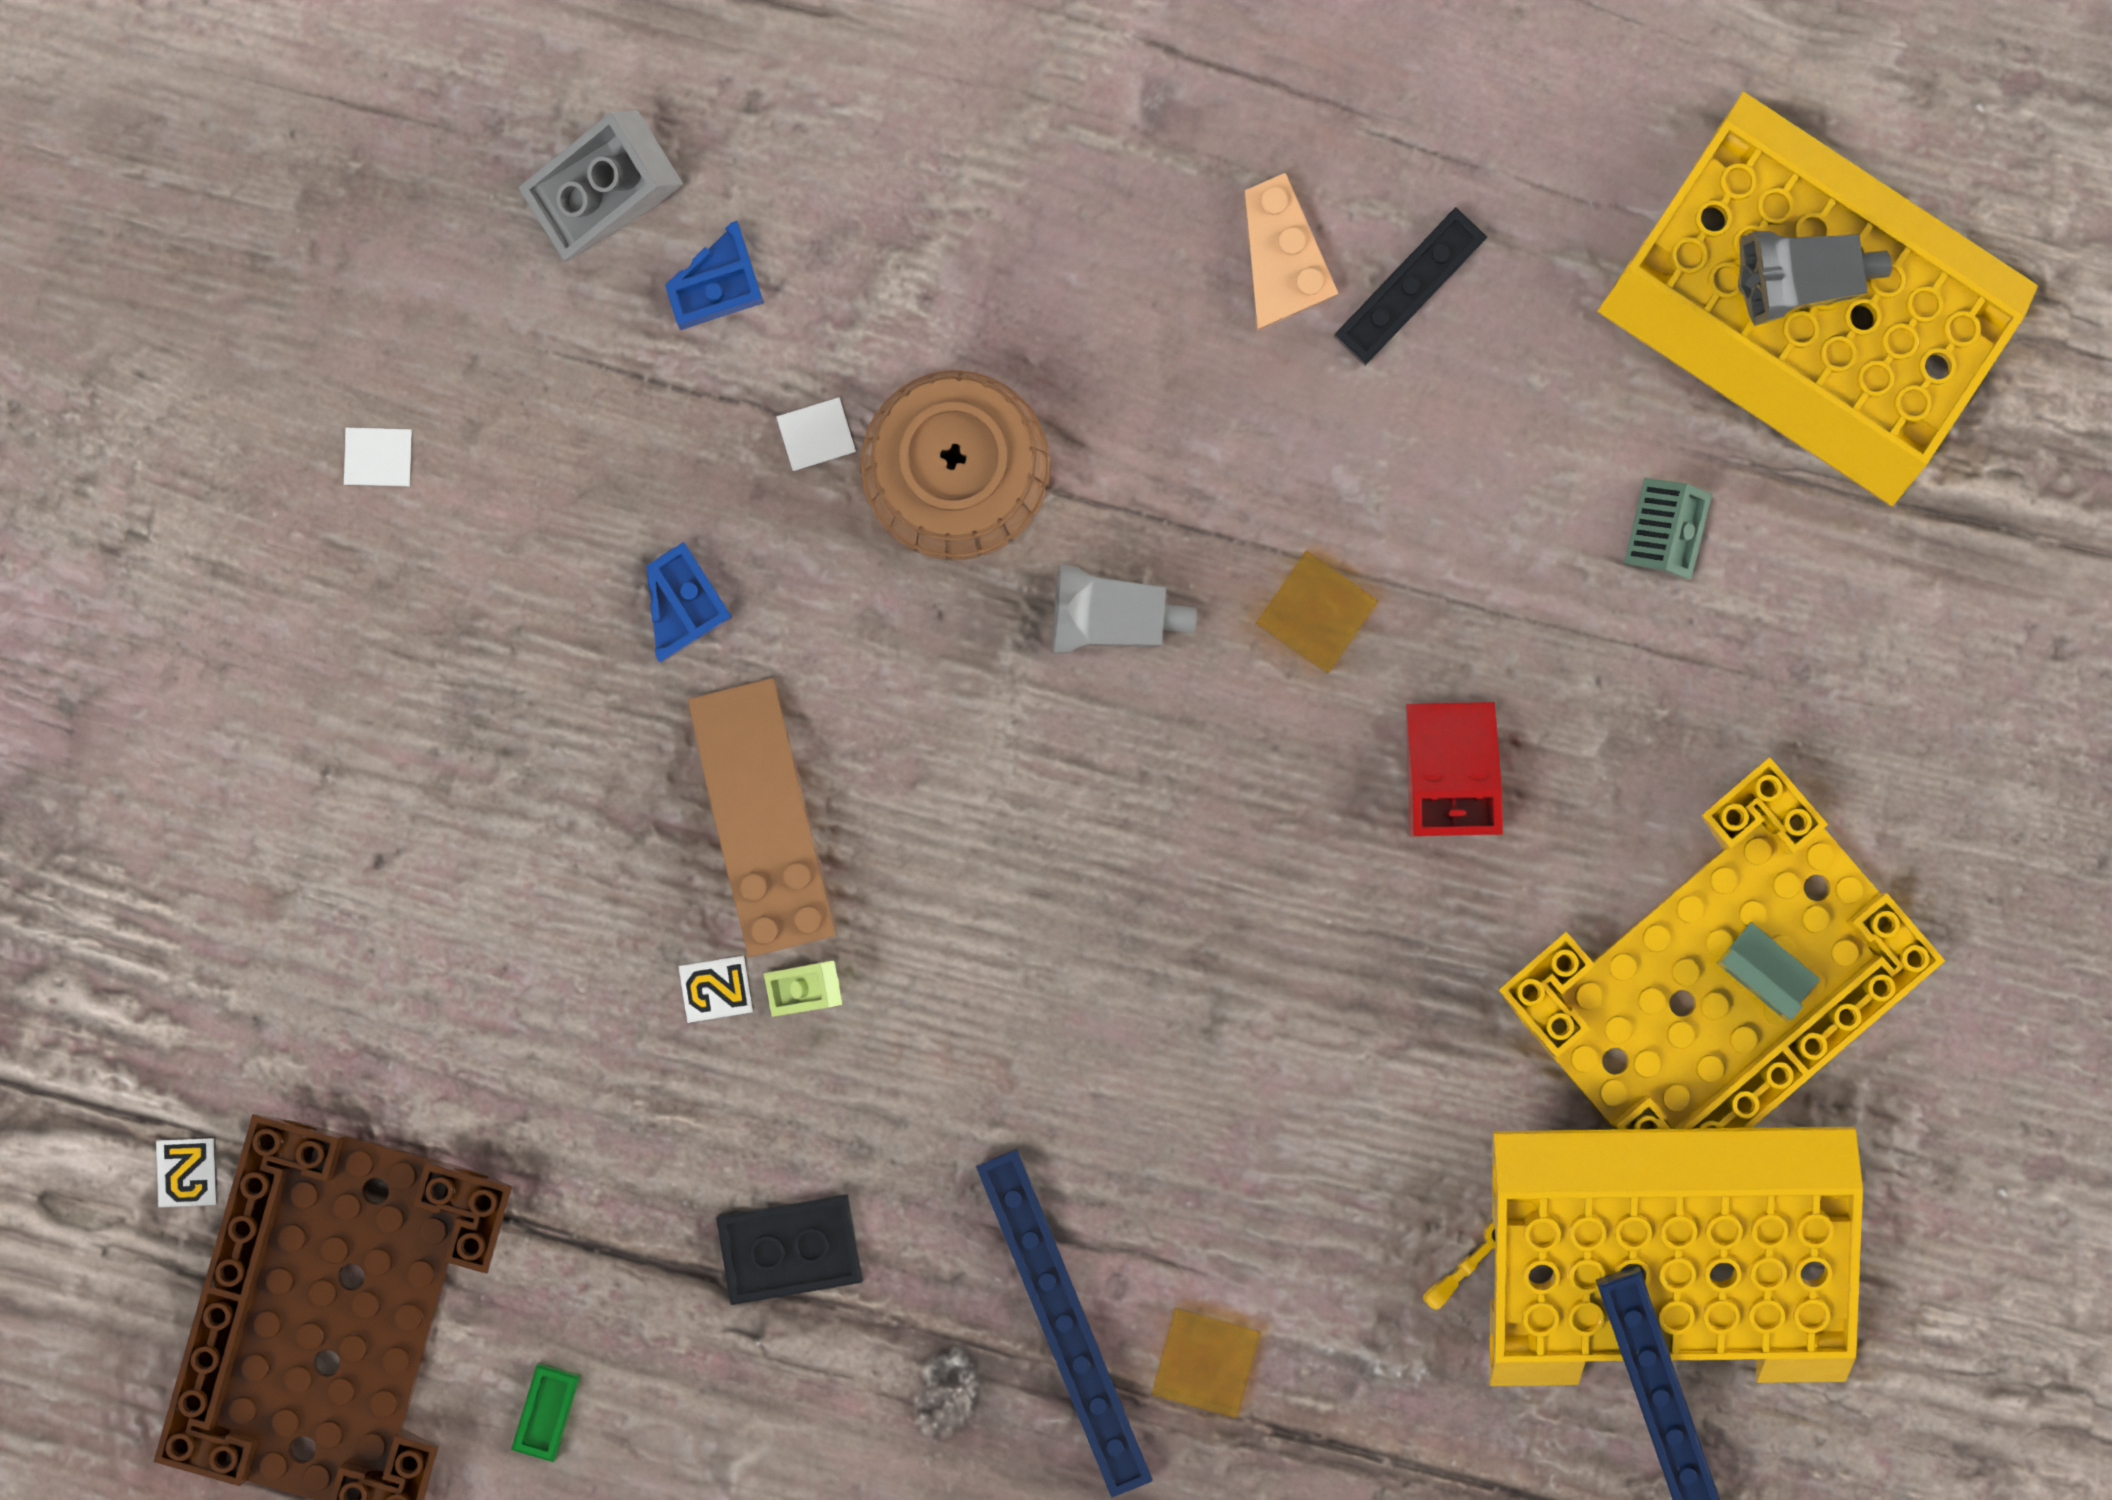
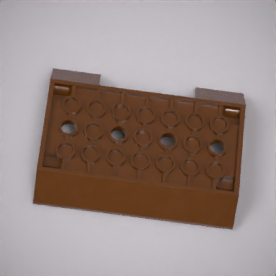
(281, 1300)

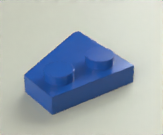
(681, 602)

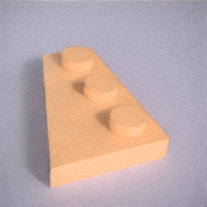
(1283, 253)

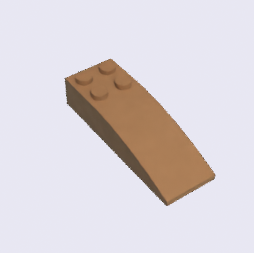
(761, 818)

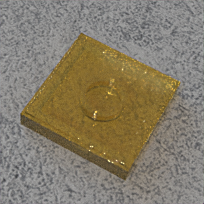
(1316, 612)
(1205, 1362)

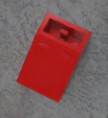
(1453, 770)

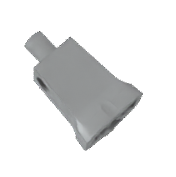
(1112, 613)

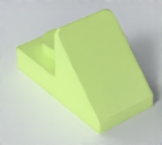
(803, 988)

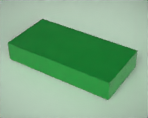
(545, 1412)

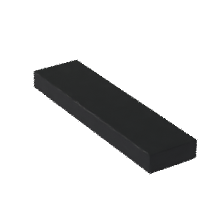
(1410, 286)

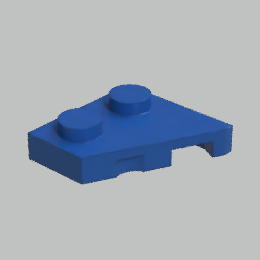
(715, 282)

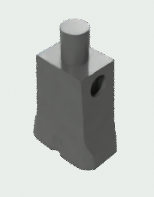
(1803, 272)

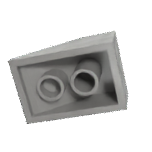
(600, 183)

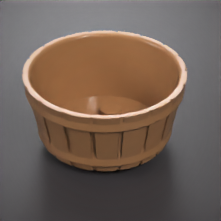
(980, 501)

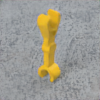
(1443, 1289)

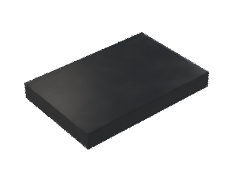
(789, 1249)

